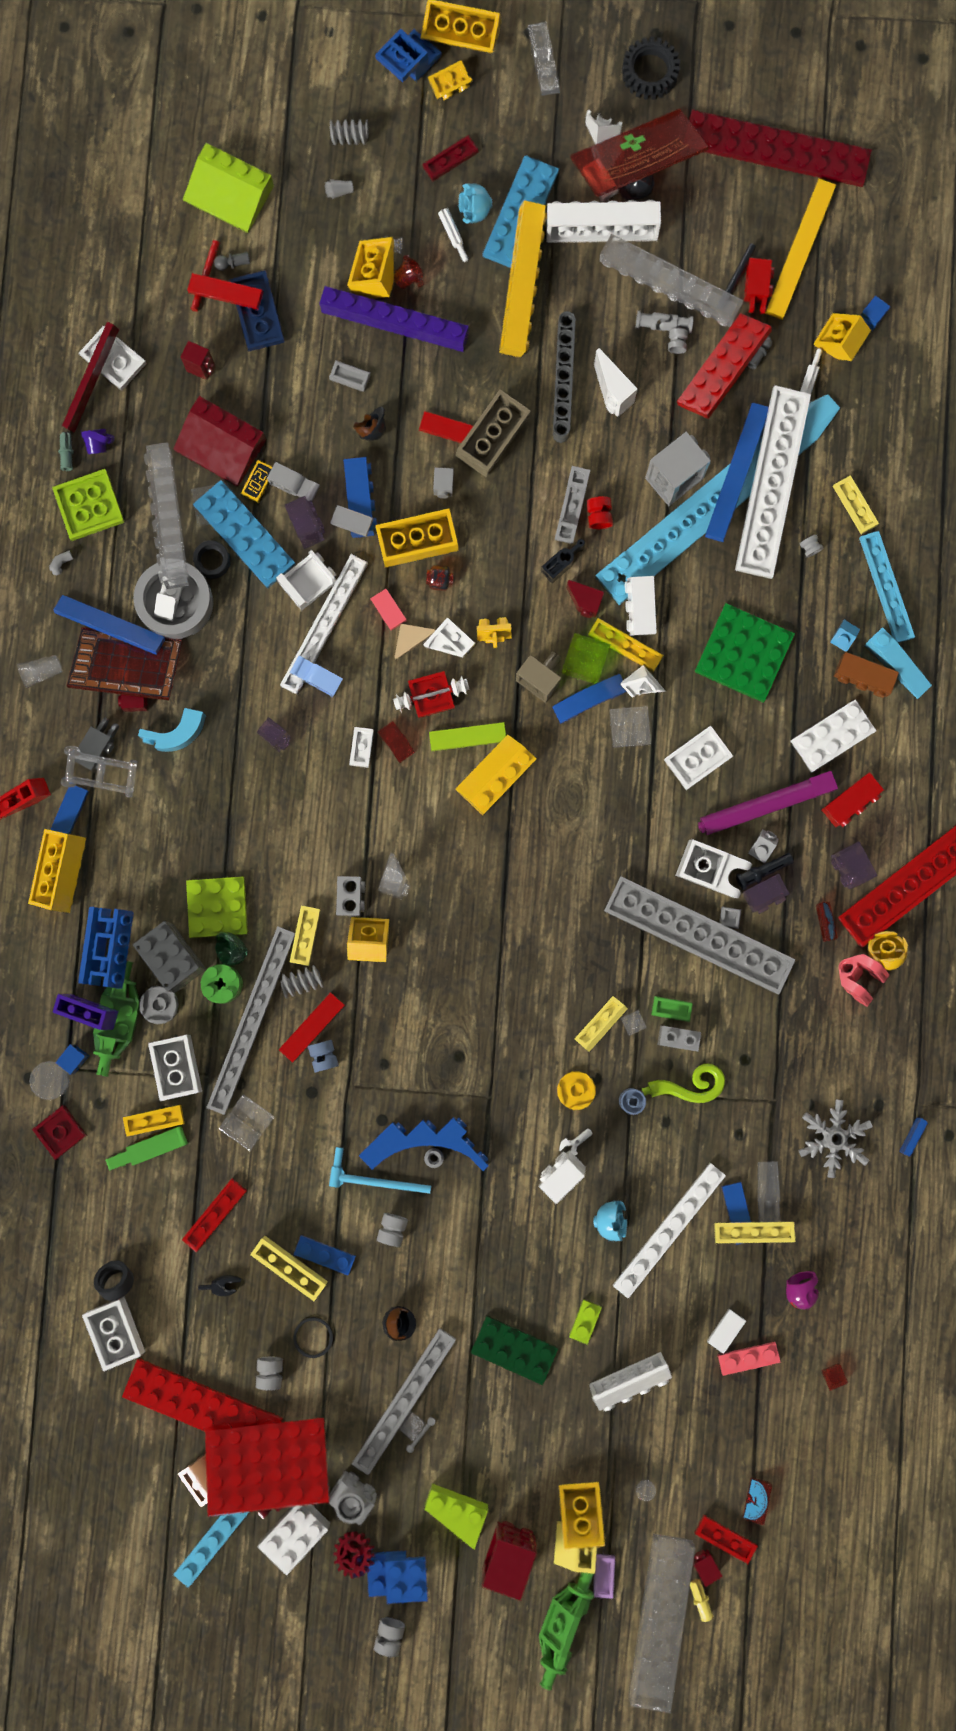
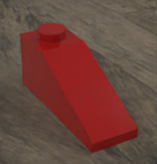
(23, 796)

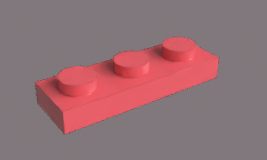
(748, 1358)

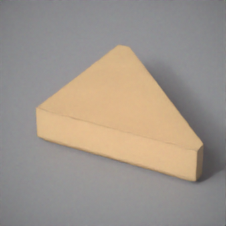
(410, 637)

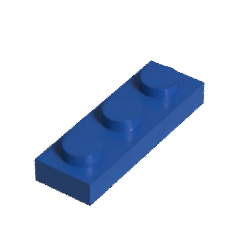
(324, 1255)

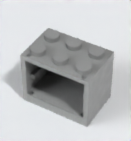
(677, 468)

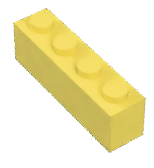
(289, 1268)

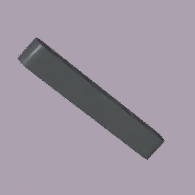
(564, 368)

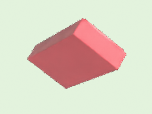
(388, 609)

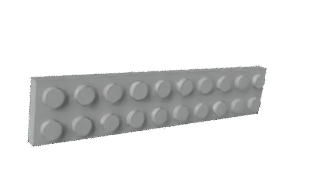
(699, 935)

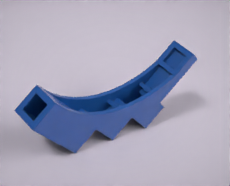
(394, 1140)

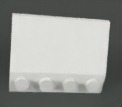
(630, 1381)

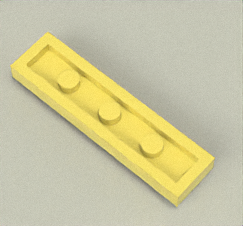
(754, 1232)

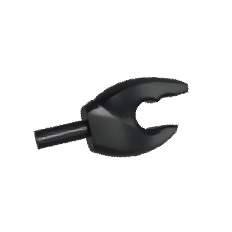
(218, 1285)

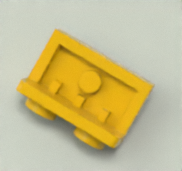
(449, 80)

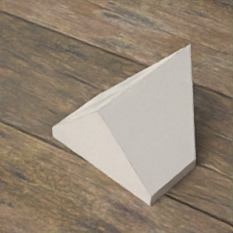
(601, 129)
(641, 683)

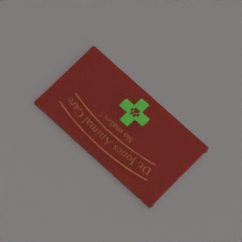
(639, 152)

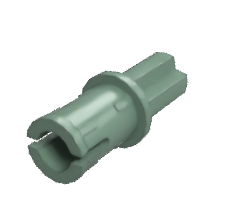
(65, 451)

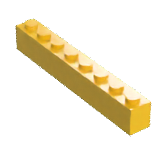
(522, 279)

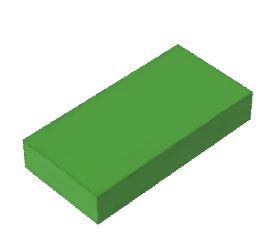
(672, 1009)

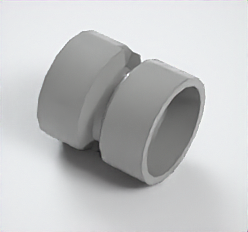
(392, 1230)
(269, 1373)
(388, 1641)

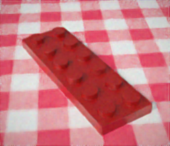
(724, 366)

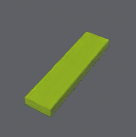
(467, 736)

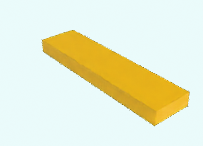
(626, 645)

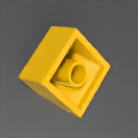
(843, 336)
(368, 939)

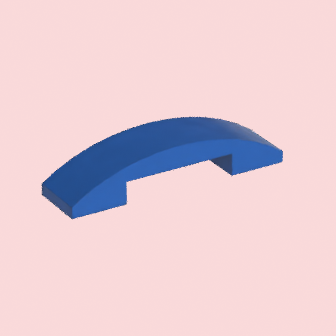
(589, 698)

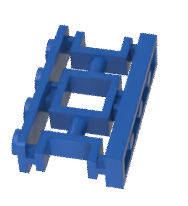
(98, 929)

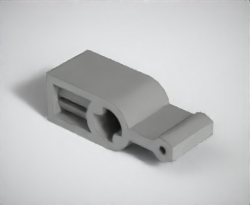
(292, 482)

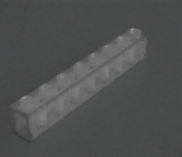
(670, 280)
(167, 516)

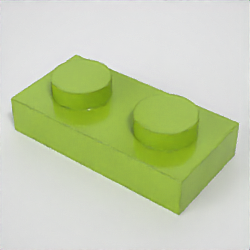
(585, 1321)

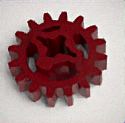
(348, 1545)

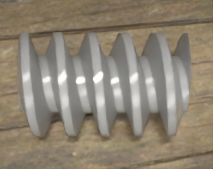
(349, 132)
(301, 981)

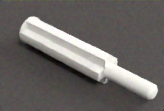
(453, 232)
(811, 374)

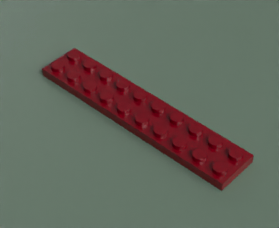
(782, 149)

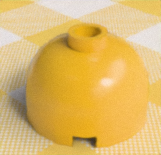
(888, 949)

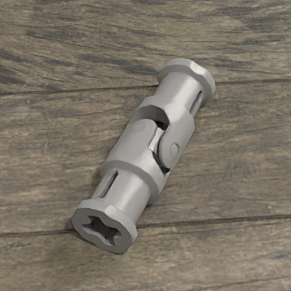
(667, 321)

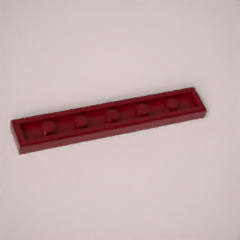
(90, 377)

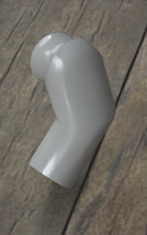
(58, 560)

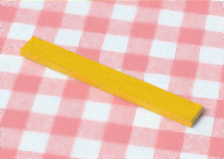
(800, 249)

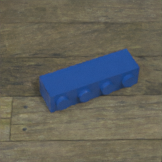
(359, 489)

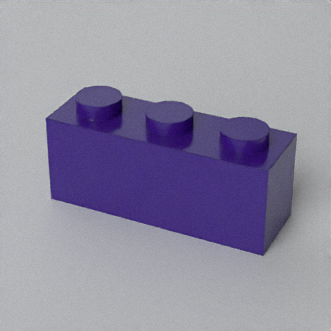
(85, 1011)

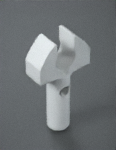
(575, 1142)

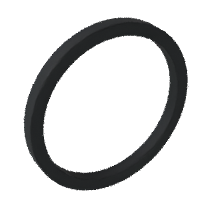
(295, 1337)

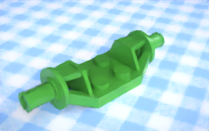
(124, 1026)
(561, 1627)

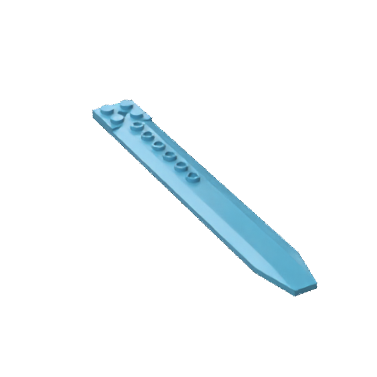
(693, 516)

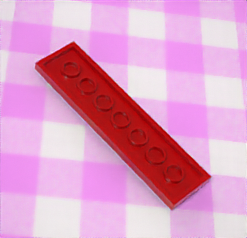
(902, 890)
(190, 1400)

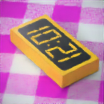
(257, 481)

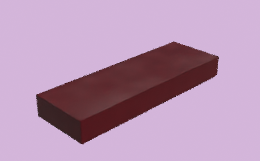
(450, 158)

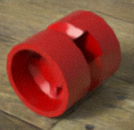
(599, 512)

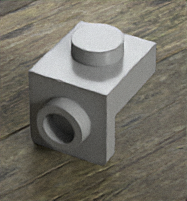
(764, 845)

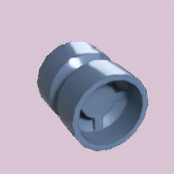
(324, 1048)
(632, 1101)

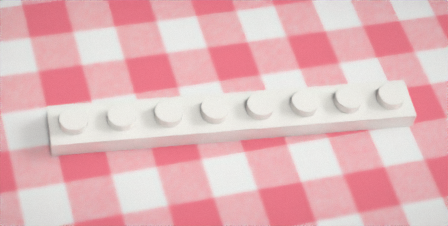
(668, 1230)

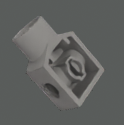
(352, 1498)

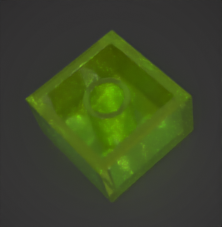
(585, 658)

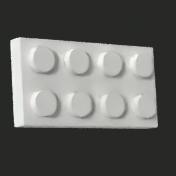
(833, 735)

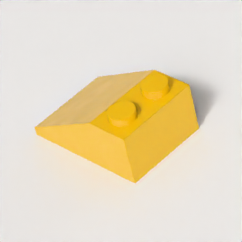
(373, 268)
(581, 1515)

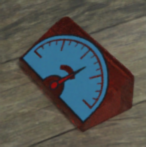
(826, 921)
(757, 1501)

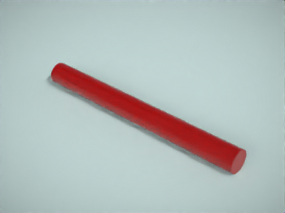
(206, 271)

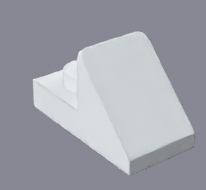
(167, 603)

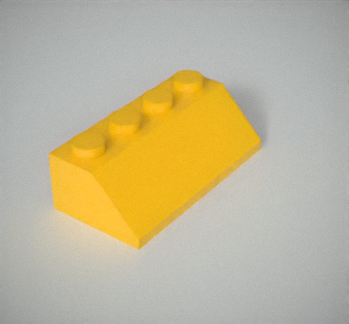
(461, 26)
(495, 774)
(57, 871)

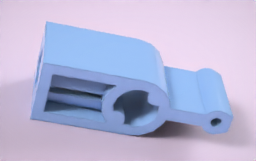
(316, 676)

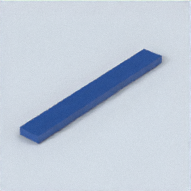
(737, 473)

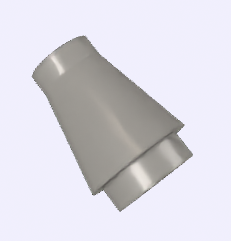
(337, 188)

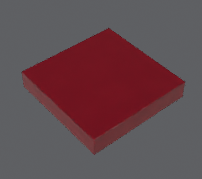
(59, 1132)

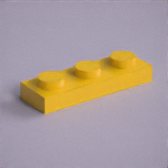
(153, 1120)

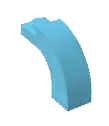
(182, 736)

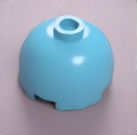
(474, 203)
(611, 1221)

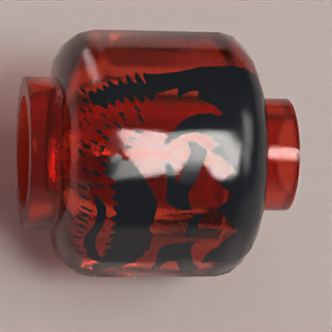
(439, 578)

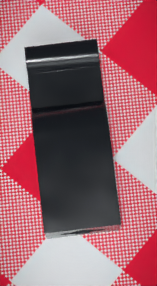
(555, 567)

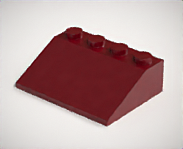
(219, 441)

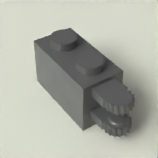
(97, 743)

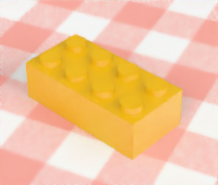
(417, 537)

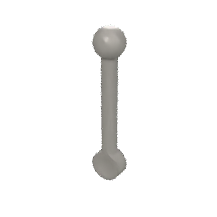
(430, 1422)

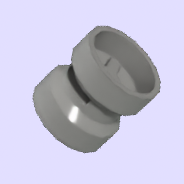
(677, 344)

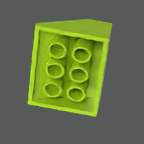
(228, 187)

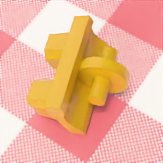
(493, 633)

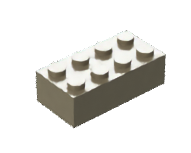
(493, 433)

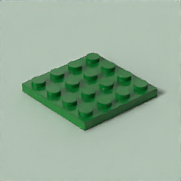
(744, 652)

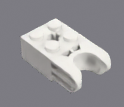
(716, 869)

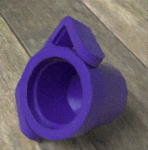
(96, 440)

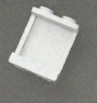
(307, 580)

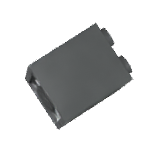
(169, 957)

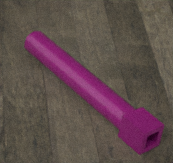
(768, 803)

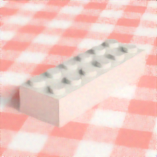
(599, 220)

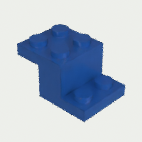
(408, 55)
(398, 1577)

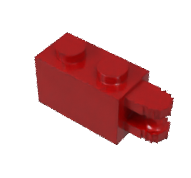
(758, 283)

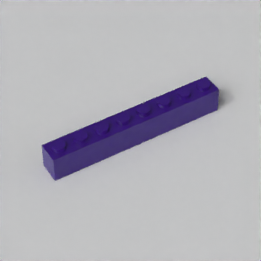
(394, 319)

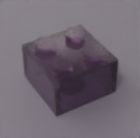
(308, 528)
(853, 866)

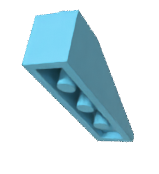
(892, 656)

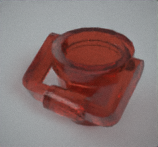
(408, 273)

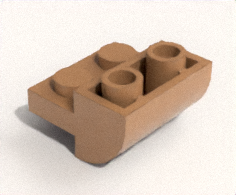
(196, 1480)

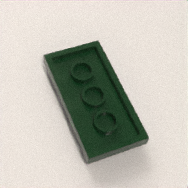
(514, 1350)

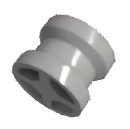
(811, 546)

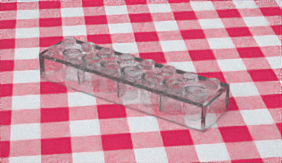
(661, 1623)

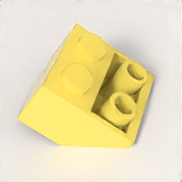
(573, 1559)

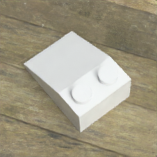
(615, 386)

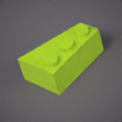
(457, 1512)

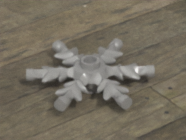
(842, 1136)

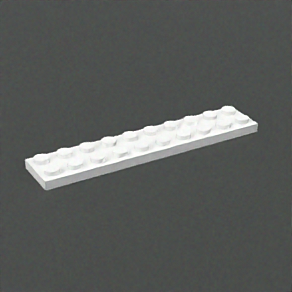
(772, 482)

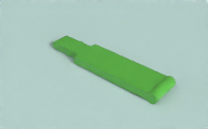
(149, 1148)

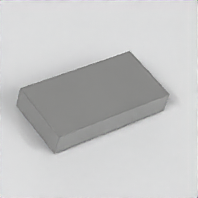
(350, 376)
(351, 520)

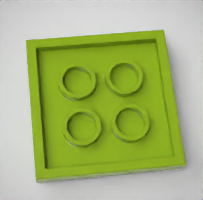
(88, 504)
(216, 906)

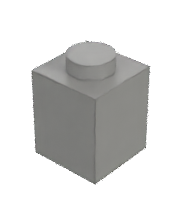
(443, 482)

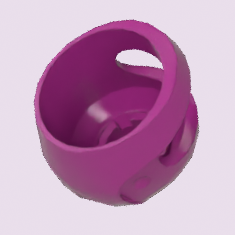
(802, 1295)

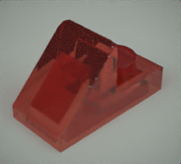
(396, 742)

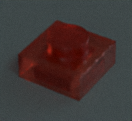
(834, 1376)

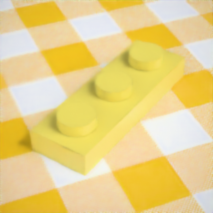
(855, 504)
(305, 935)
(601, 1023)

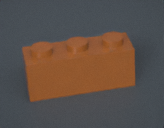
(866, 675)

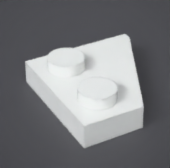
(450, 640)

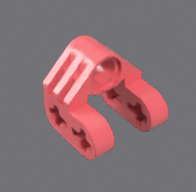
(849, 980)

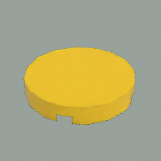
(576, 1090)

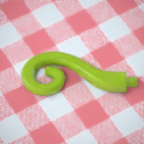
(662, 1087)

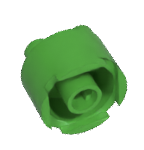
(210, 986)

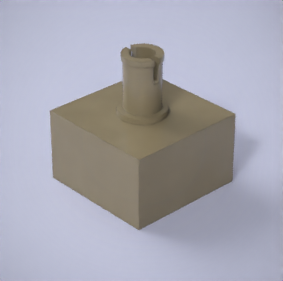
(539, 677)

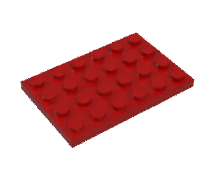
(266, 1467)

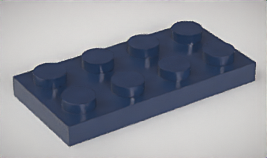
(259, 326)

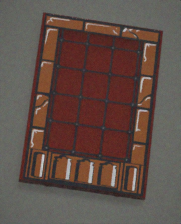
(120, 668)

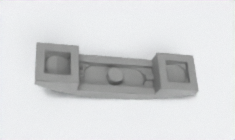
(572, 505)

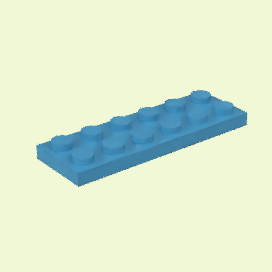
(531, 184)
(244, 534)

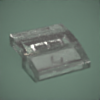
(246, 1122)

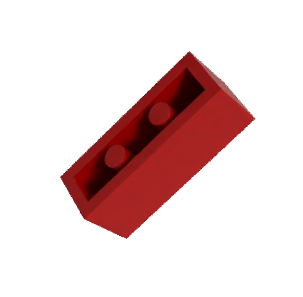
(853, 800)

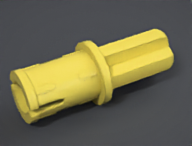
(701, 1600)

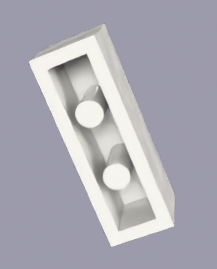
(641, 605)

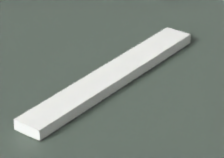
(327, 618)

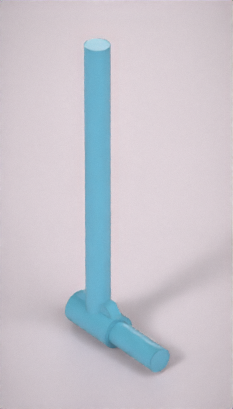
(338, 1177)

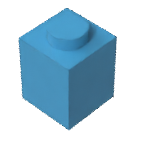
(845, 635)

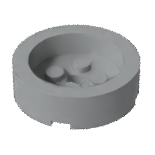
(191, 613)

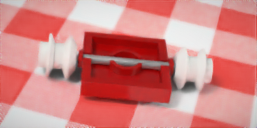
(431, 694)

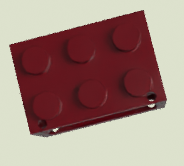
(509, 1560)

